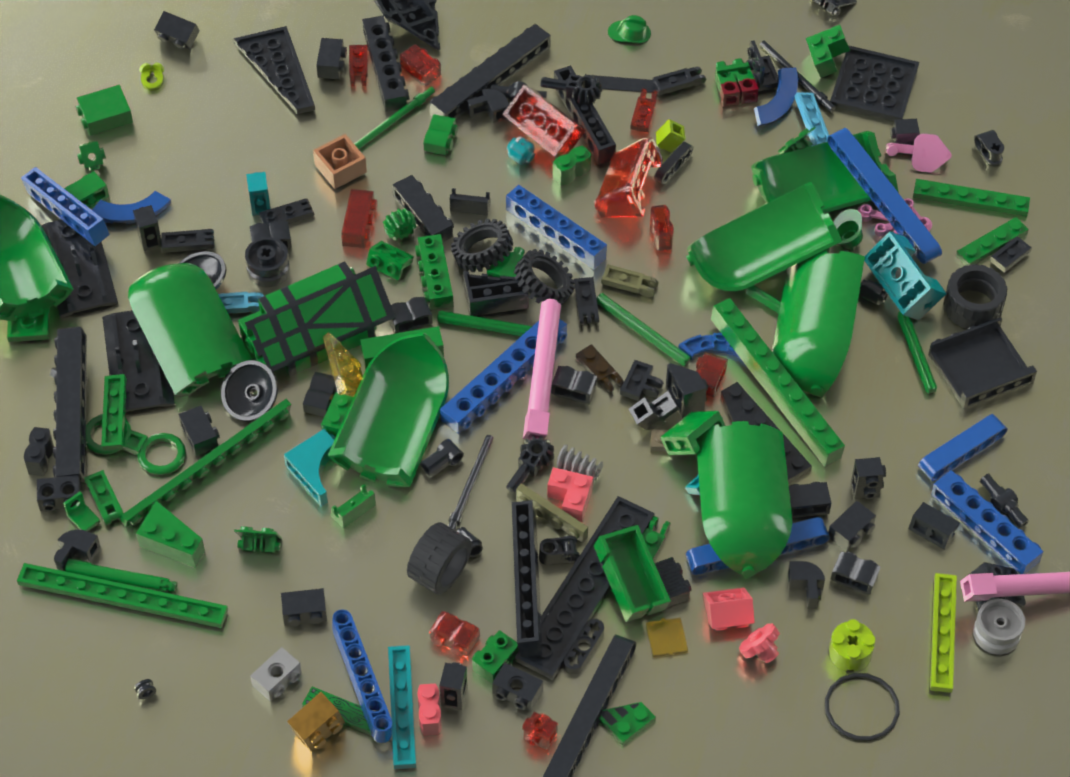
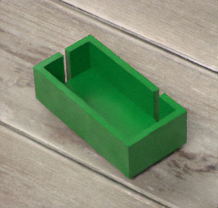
(632, 573)

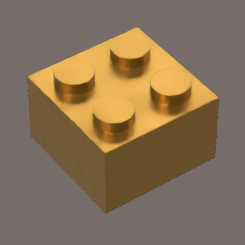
(316, 722)

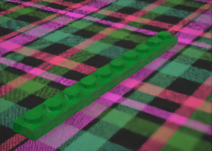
(201, 467)
(122, 595)

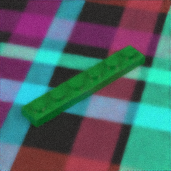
(971, 197)

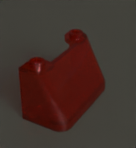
(624, 180)

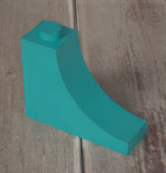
(308, 462)

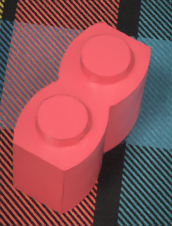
(429, 709)

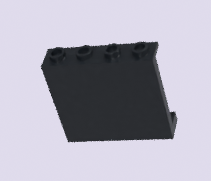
(980, 363)

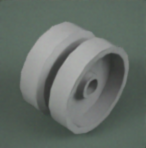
(999, 626)

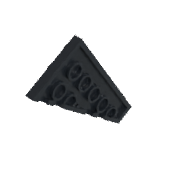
(278, 62)
(743, 408)

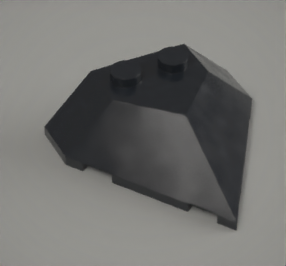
(414, 16)

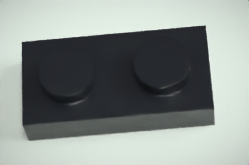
(1010, 254)

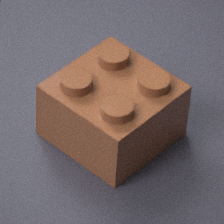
(340, 161)

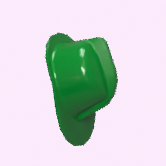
(631, 29)
(849, 228)

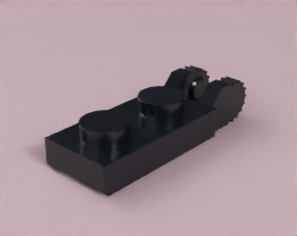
(678, 80)

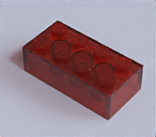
(543, 122)

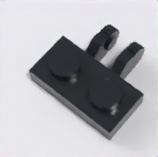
(637, 379)

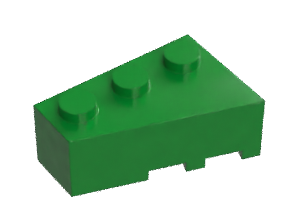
(170, 537)

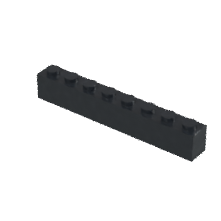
(493, 70)
(70, 403)
(526, 579)

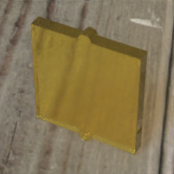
(666, 637)

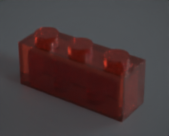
(358, 218)

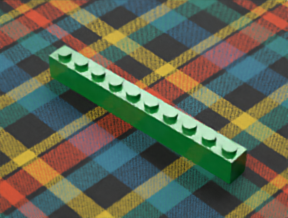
(777, 382)

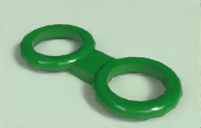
(139, 444)

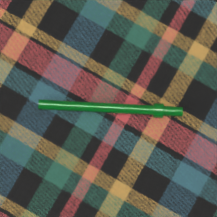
(417, 100)

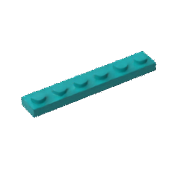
(401, 707)

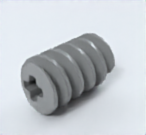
(574, 463)

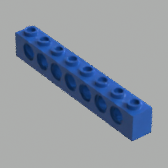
(501, 373)

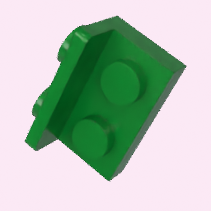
(388, 259)

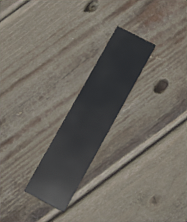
(628, 84)

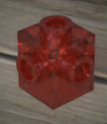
(540, 730)

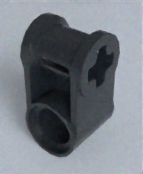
(990, 147)
(559, 549)

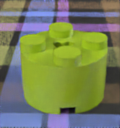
(851, 646)

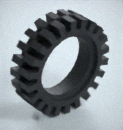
(487, 257)
(552, 268)

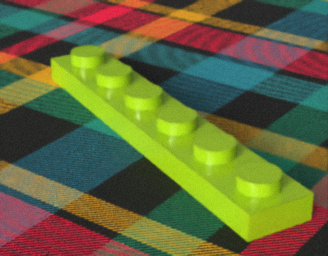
(943, 633)

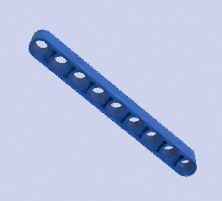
(884, 195)

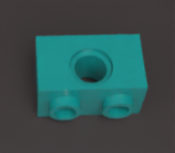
(258, 192)

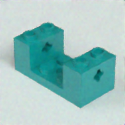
(912, 291)

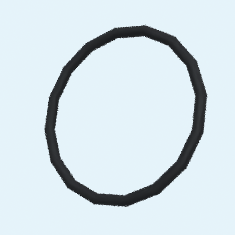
(862, 675)

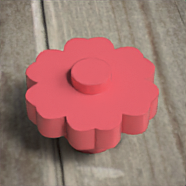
(761, 643)

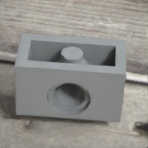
(279, 663)

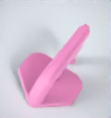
(927, 152)

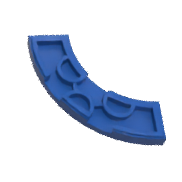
(782, 100)
(124, 213)
(698, 345)

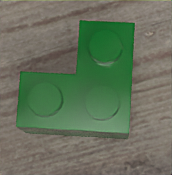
(825, 47)

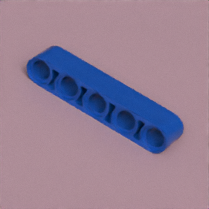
(962, 447)

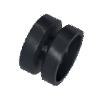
(267, 262)

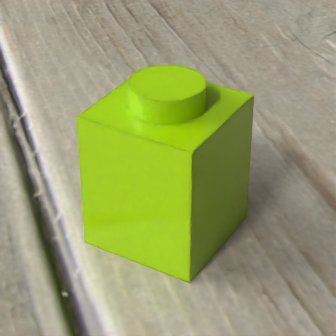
(670, 135)

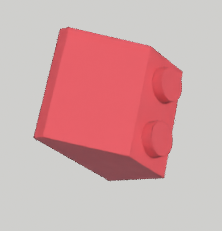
(729, 608)

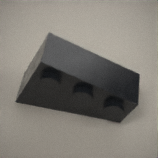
(493, 294)

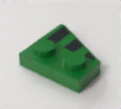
(627, 721)

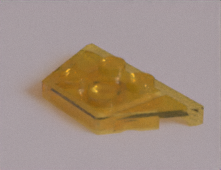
(344, 366)

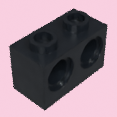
(58, 489)

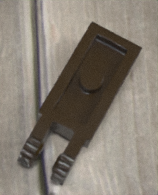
(599, 366)

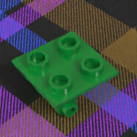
(798, 142)
(266, 534)

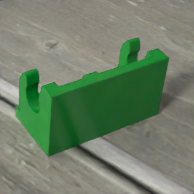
(354, 507)

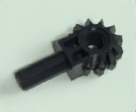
(577, 87)
(530, 462)

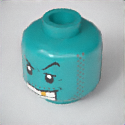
(521, 150)

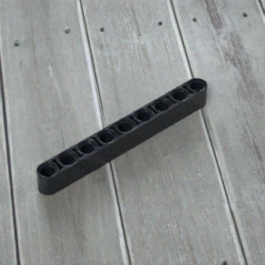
(590, 708)

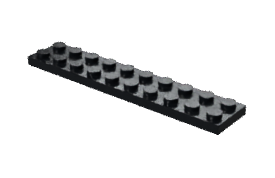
(581, 592)

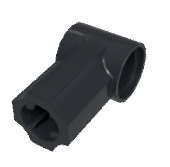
(446, 454)

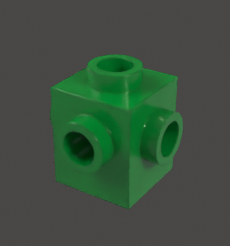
(85, 150)

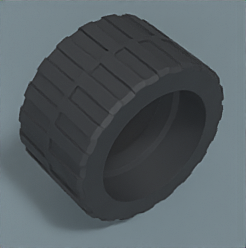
(978, 279)
(439, 558)

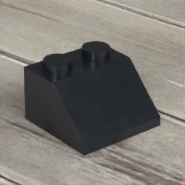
(687, 389)

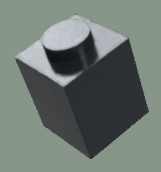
(905, 131)

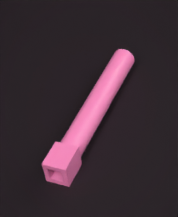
(538, 416)
(985, 586)

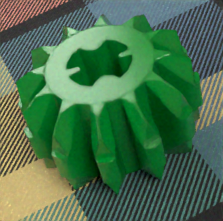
(399, 224)

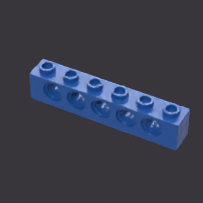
(65, 206)
(556, 227)
(989, 532)

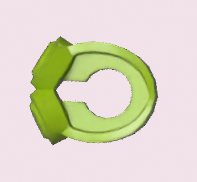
(146, 69)

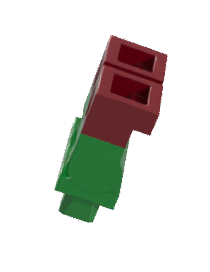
(735, 83)

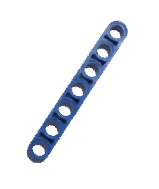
(802, 536)
(362, 684)

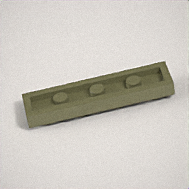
(553, 514)

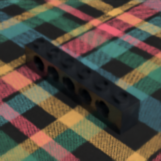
(384, 63)
(596, 134)

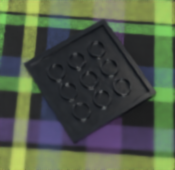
(874, 83)

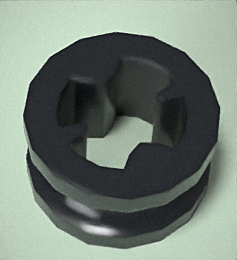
(145, 689)

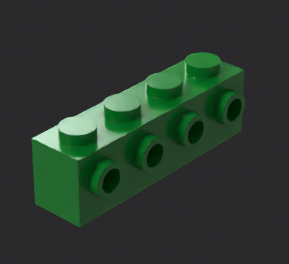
(435, 272)

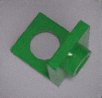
(80, 514)

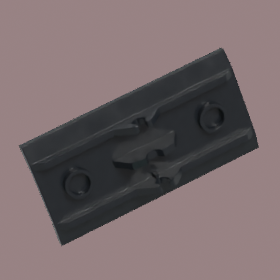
(84, 267)
(132, 355)

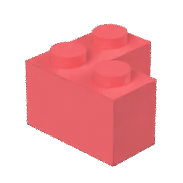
(571, 488)

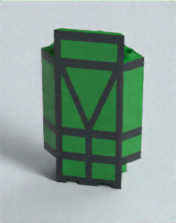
(296, 318)

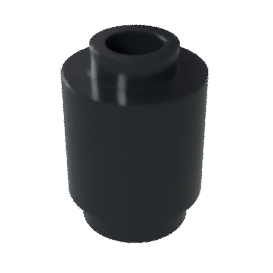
(873, 292)

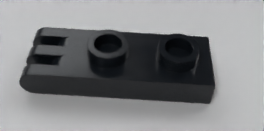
(289, 212)
(187, 240)
(586, 299)

